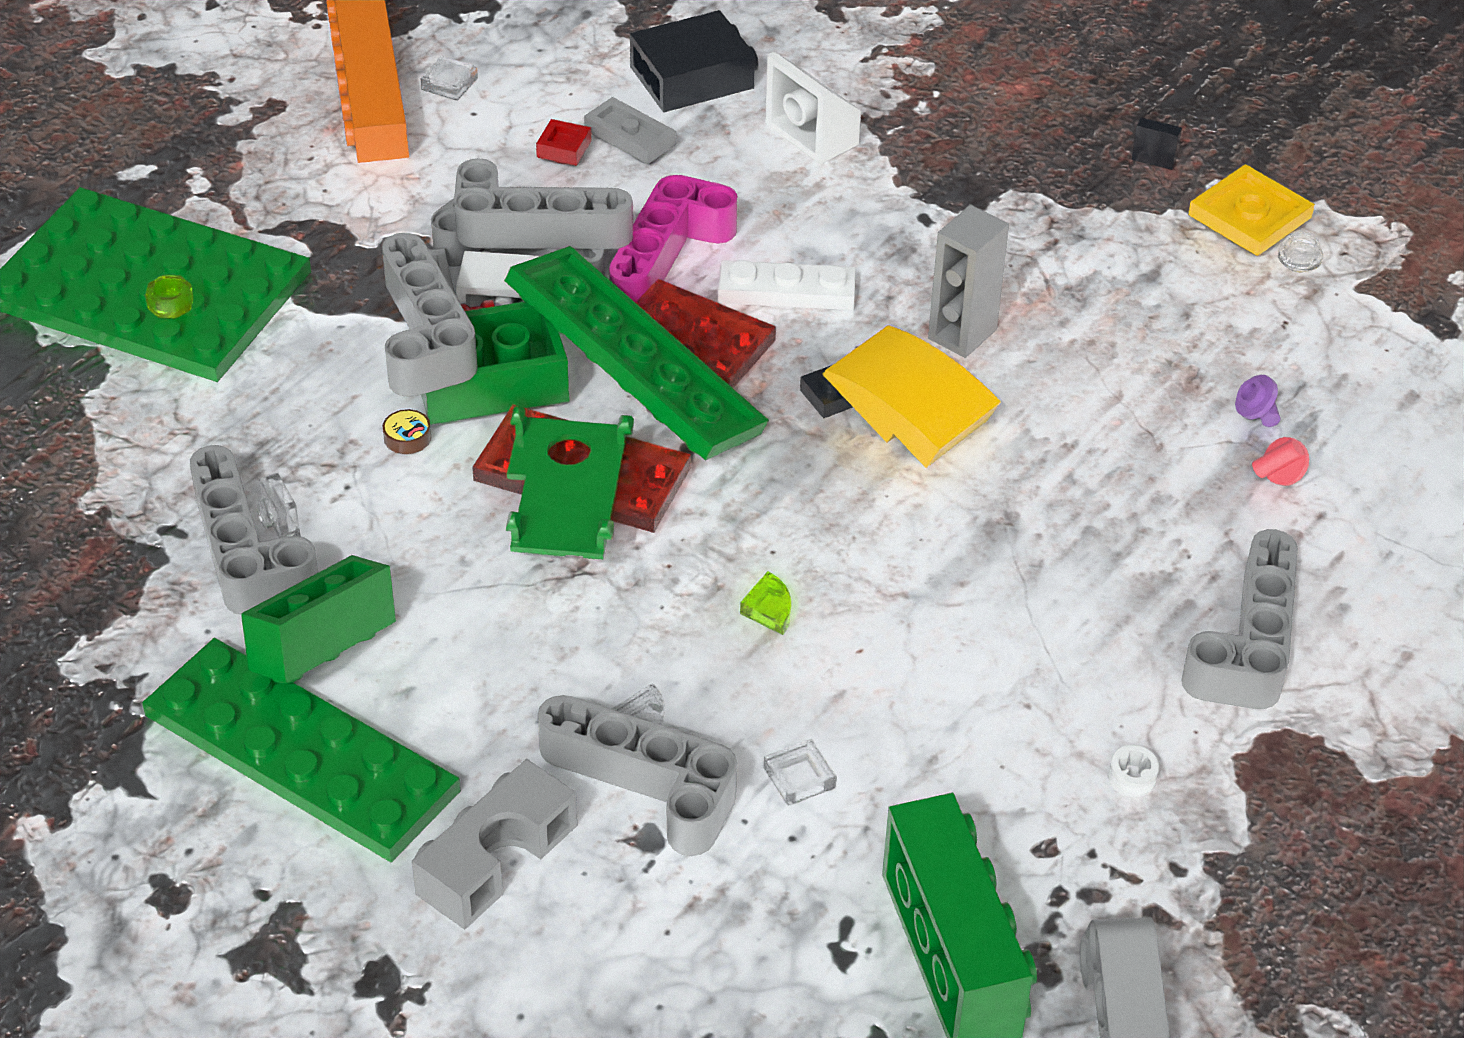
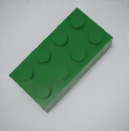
(956, 920)

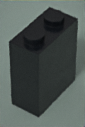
(692, 60)

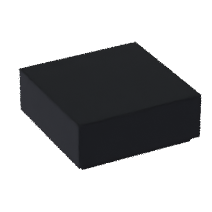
(1156, 143)

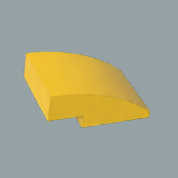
(912, 393)

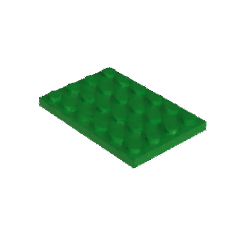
(93, 267)

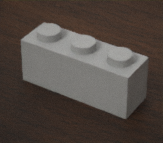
(967, 280)

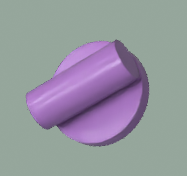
(1257, 400)

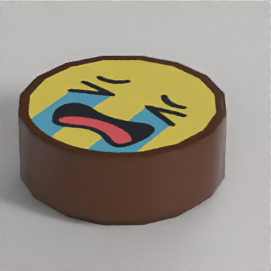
(406, 431)

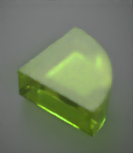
(768, 603)

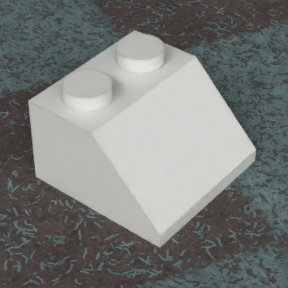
(809, 111)

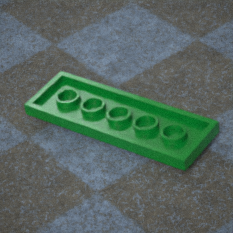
(636, 352)
(303, 750)

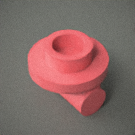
(1283, 462)

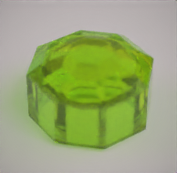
(169, 296)

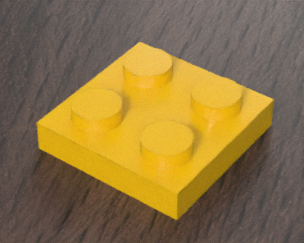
(1251, 209)

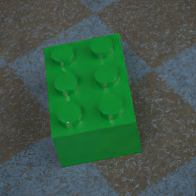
(517, 364)

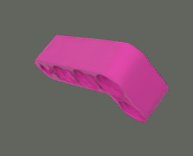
(673, 212)

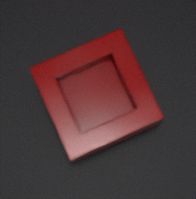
(563, 142)

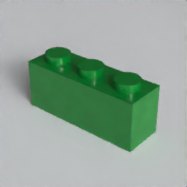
(318, 618)

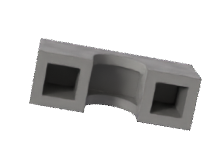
(520, 811)

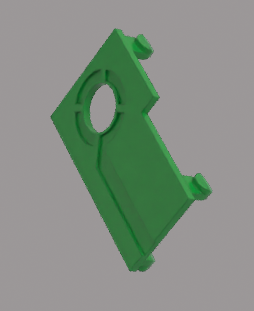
(565, 505)

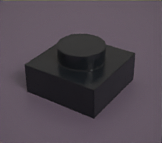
(823, 394)

